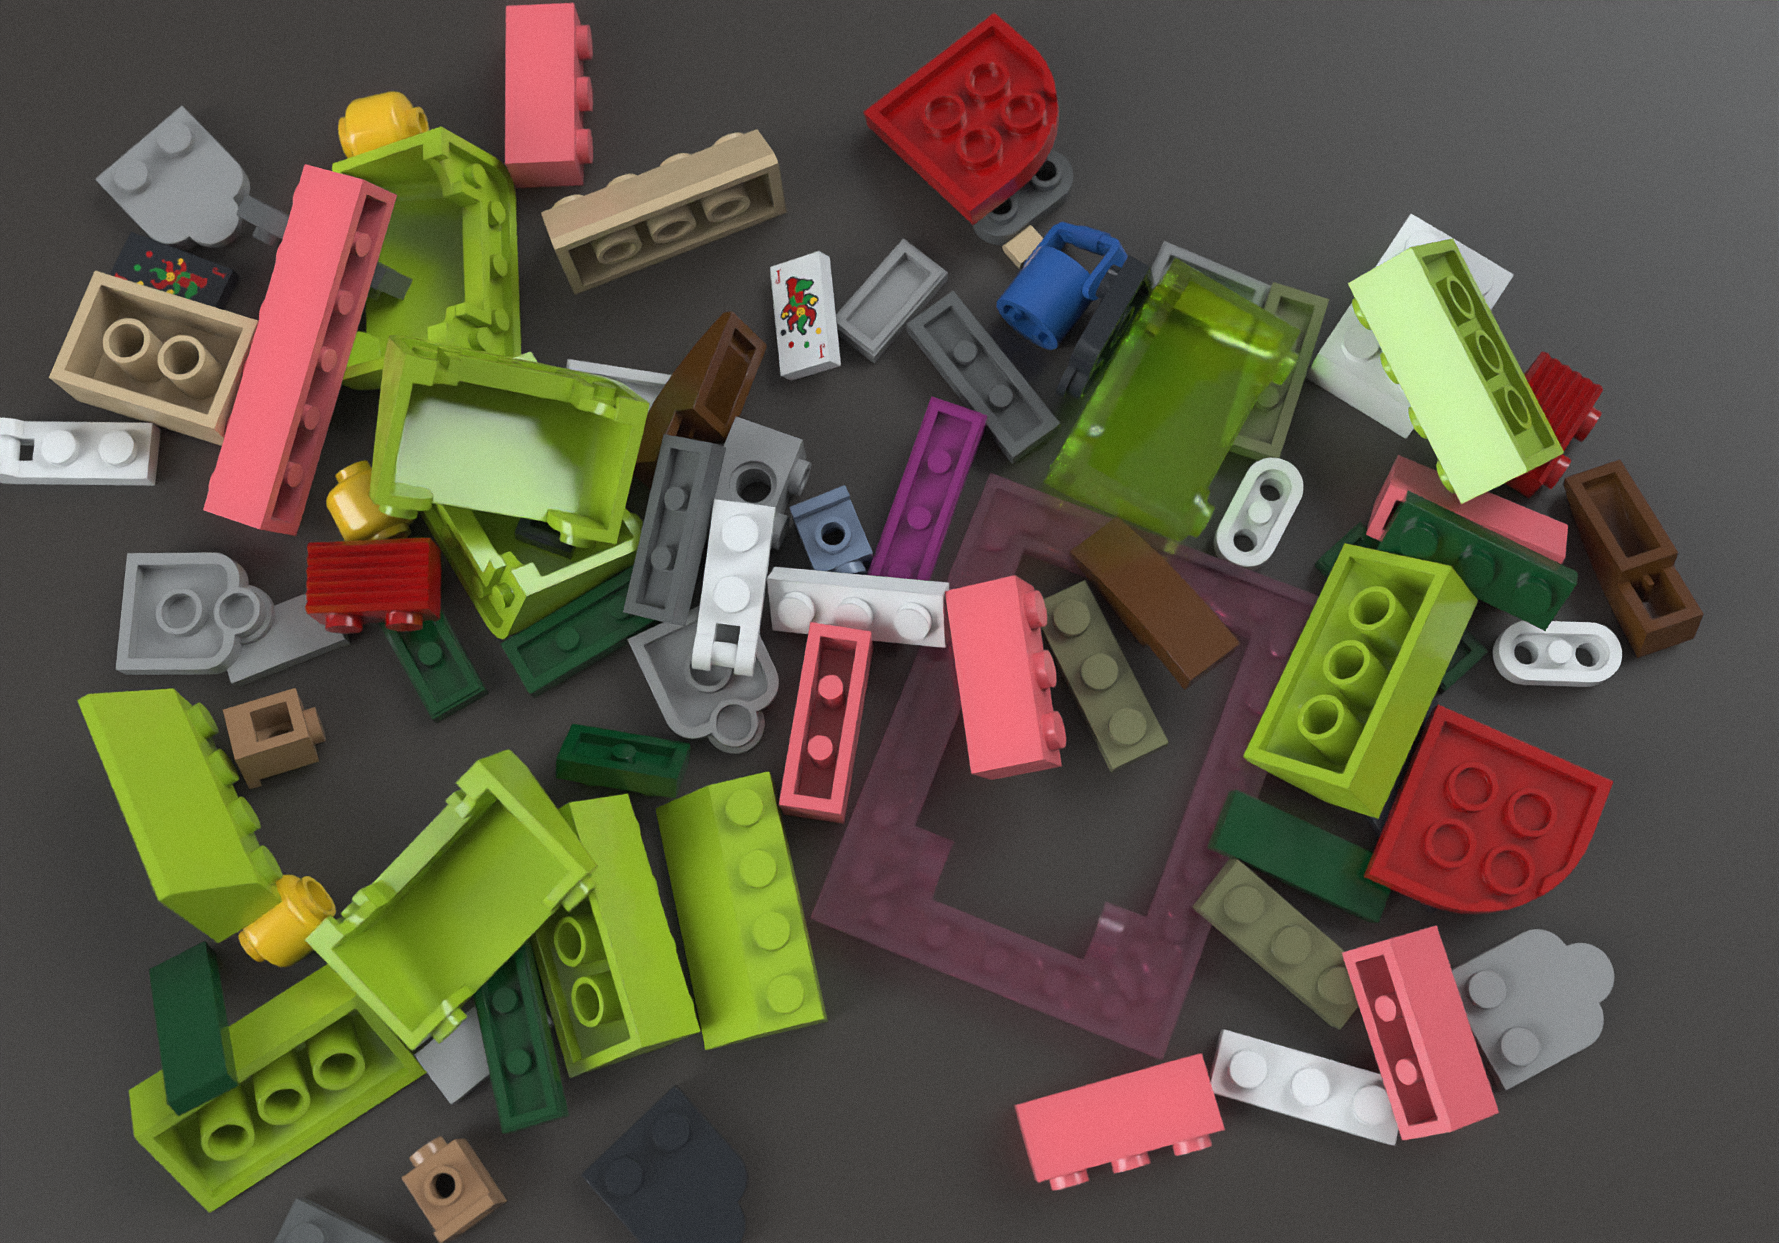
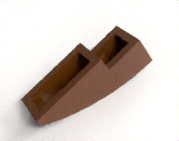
(703, 391)
(1632, 559)
(1154, 602)

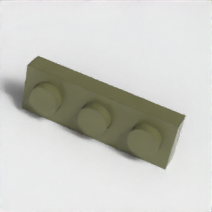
(1272, 413)
(1100, 678)
(1280, 941)

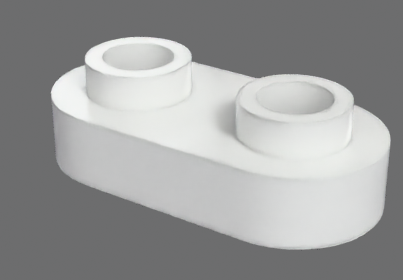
(1257, 517)
(1554, 654)

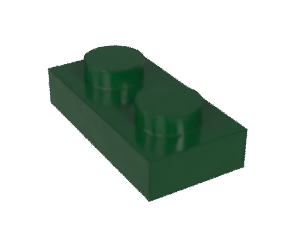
(623, 761)

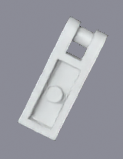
(79, 453)
(734, 585)

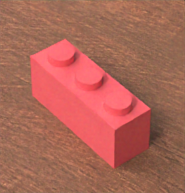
(547, 95)
(1488, 510)
(1005, 678)
(826, 723)
(1420, 1034)
(1119, 1121)

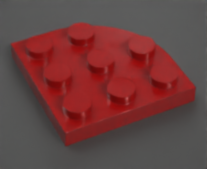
(974, 118)
(1484, 819)

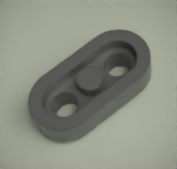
(1030, 203)

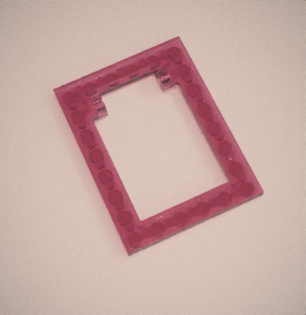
(890, 869)

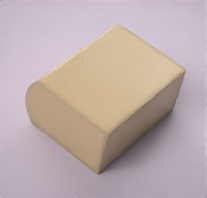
(1022, 246)

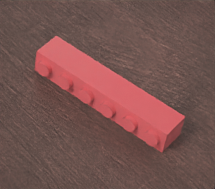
(300, 350)

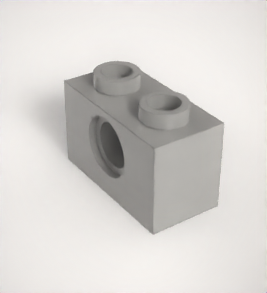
(767, 457)

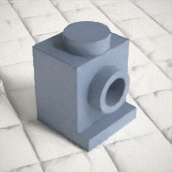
(823, 516)

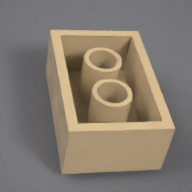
(155, 357)

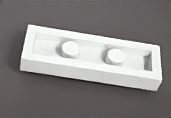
(887, 606)
(1303, 1086)

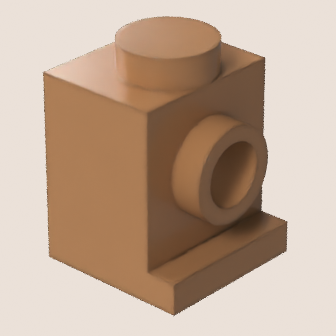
(273, 735)
(474, 1191)

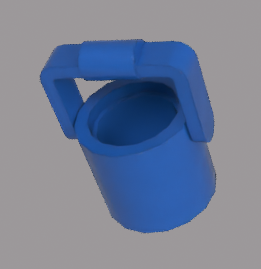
(1055, 288)

